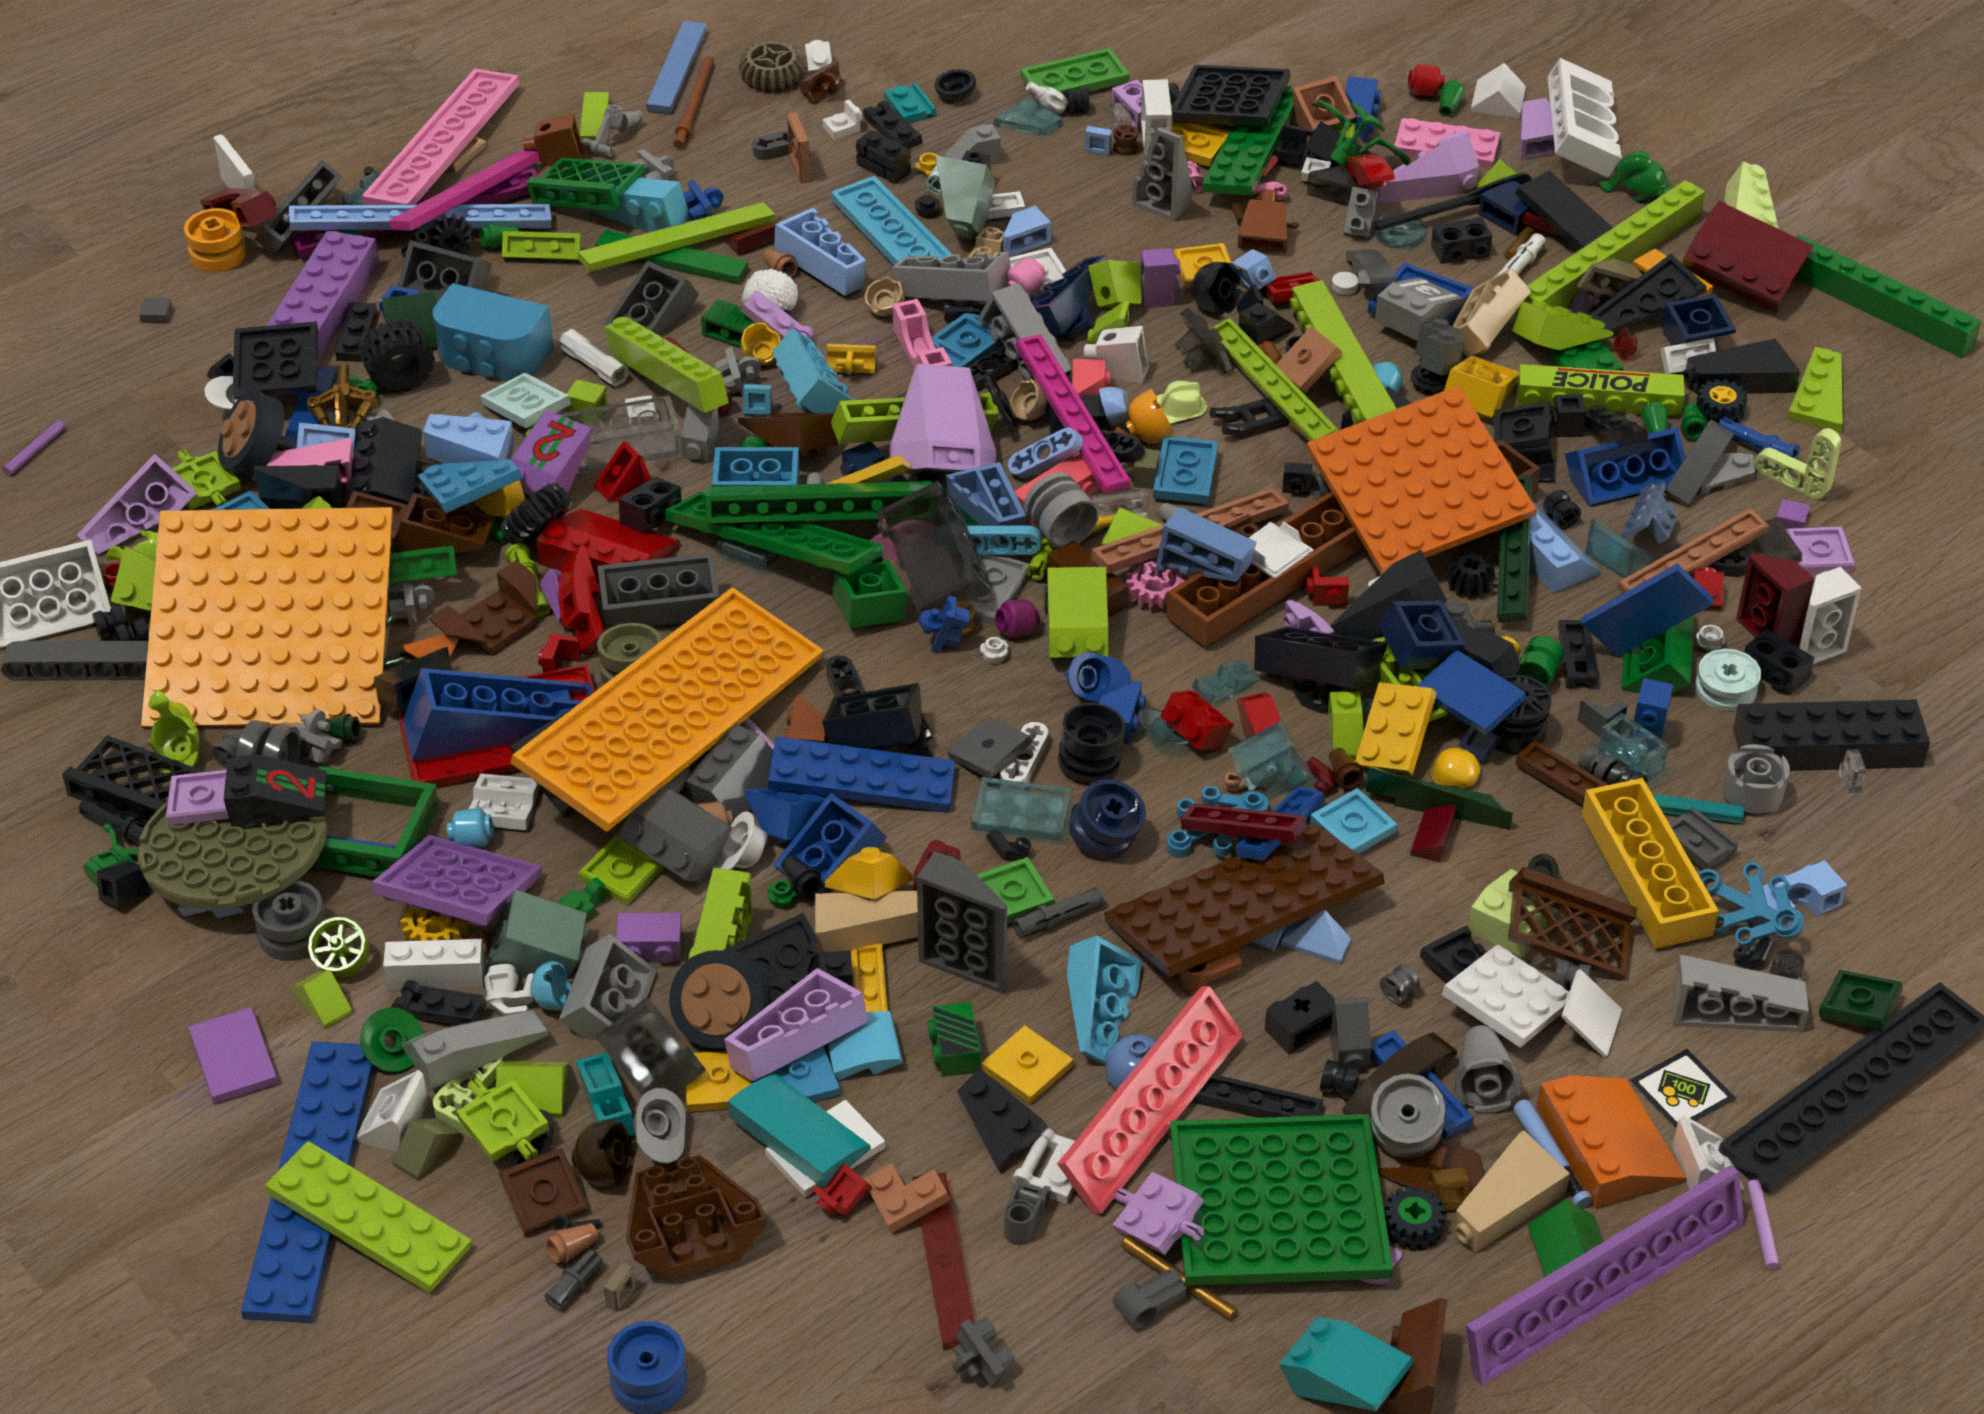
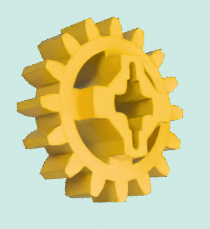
(431, 925)

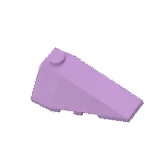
(1440, 172)
(137, 505)

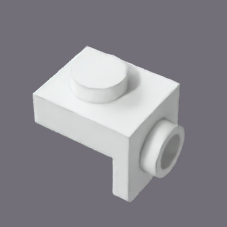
(817, 55)

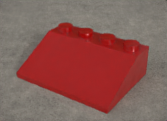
(604, 539)

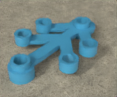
(1180, 841)
(1755, 906)

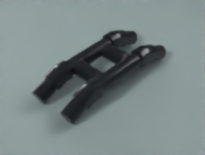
(1245, 412)

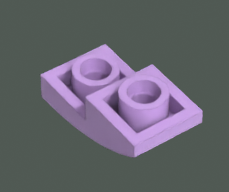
(1304, 618)

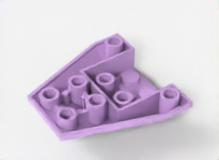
(942, 422)

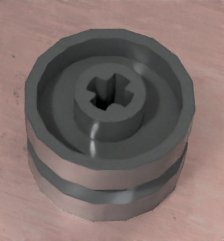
(276, 742)
(288, 920)

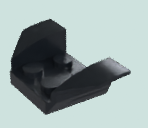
(1529, 433)

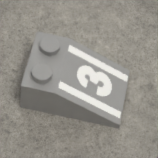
(1414, 302)

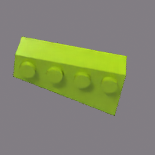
(134, 581)
(725, 911)

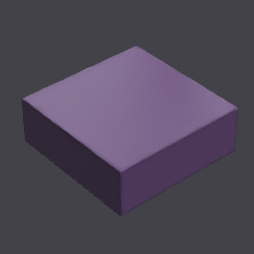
(1792, 513)

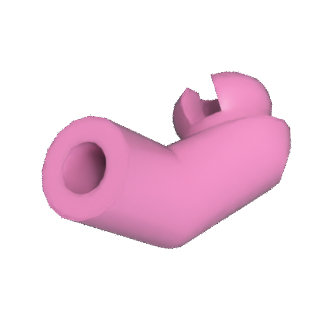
(1280, 189)

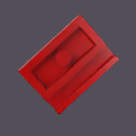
(1281, 288)

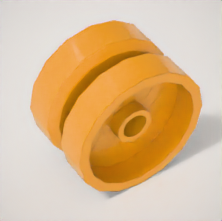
(215, 240)

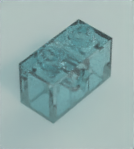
(1634, 746)

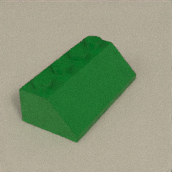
(1661, 659)

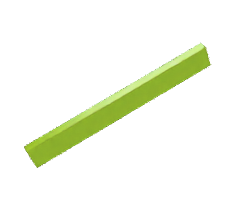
(676, 237)
(1274, 382)

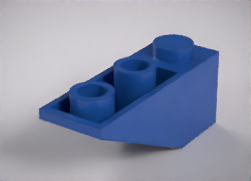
(1365, 94)

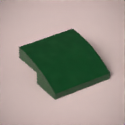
(413, 308)

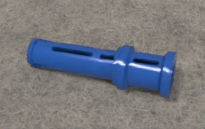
(1758, 440)

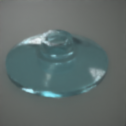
(1159, 729)

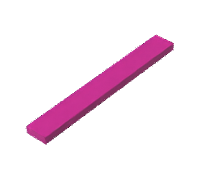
(464, 190)
(1073, 413)

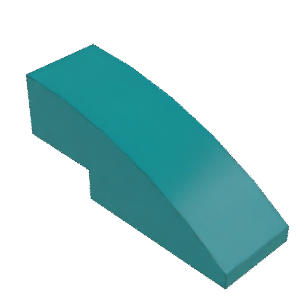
(604, 1090)

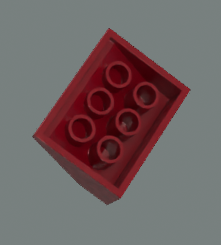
(1746, 256)

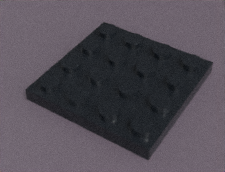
(1230, 95)

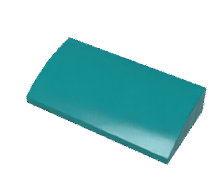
(796, 1128)

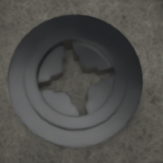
(1421, 380)

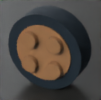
(251, 433)
(717, 996)

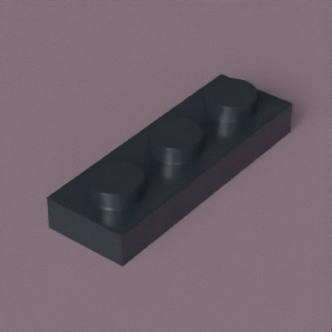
(357, 324)

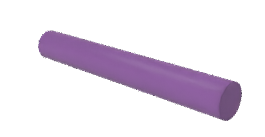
(34, 447)

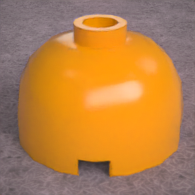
(1148, 419)

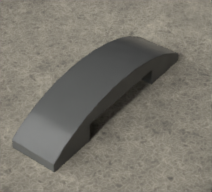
(1698, 463)

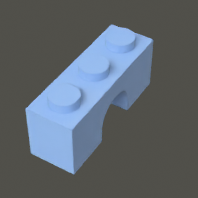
(1812, 886)

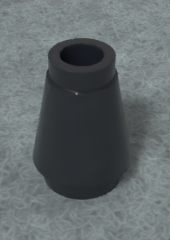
(801, 876)

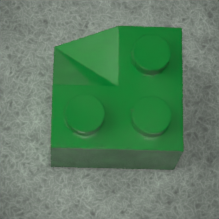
(870, 595)

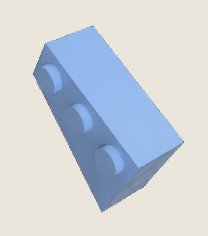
(467, 439)

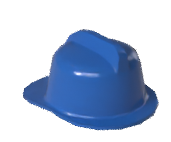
(1096, 675)

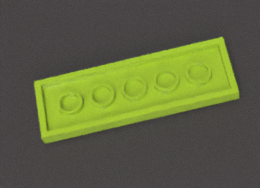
(368, 1216)

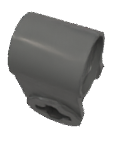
(1025, 1211)

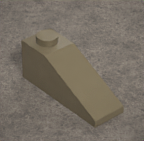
(1609, 277)

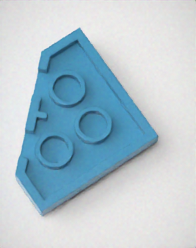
(463, 482)

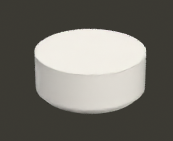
(1345, 283)

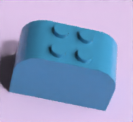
(491, 333)

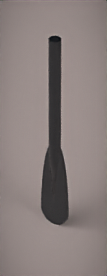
(1470, 198)

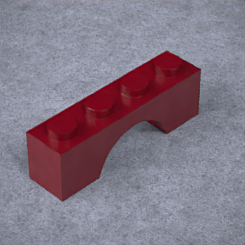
(248, 205)

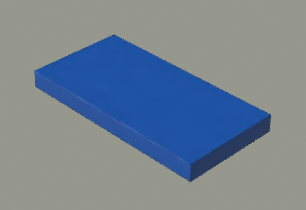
(1647, 610)

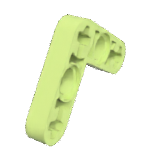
(1770, 460)
(460, 1096)

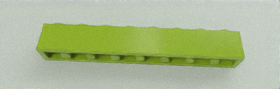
(666, 364)

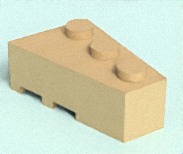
(1489, 310)

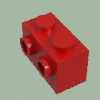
(1196, 720)

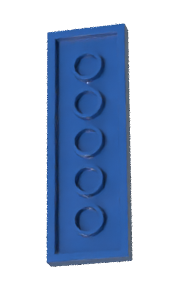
(861, 774)

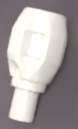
(1048, 97)

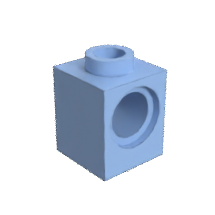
(1254, 269)

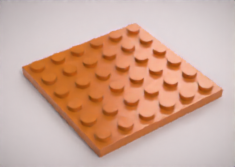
(1421, 478)

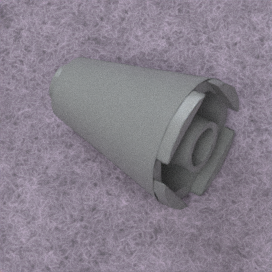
(1486, 1072)

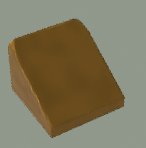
(1451, 1186)

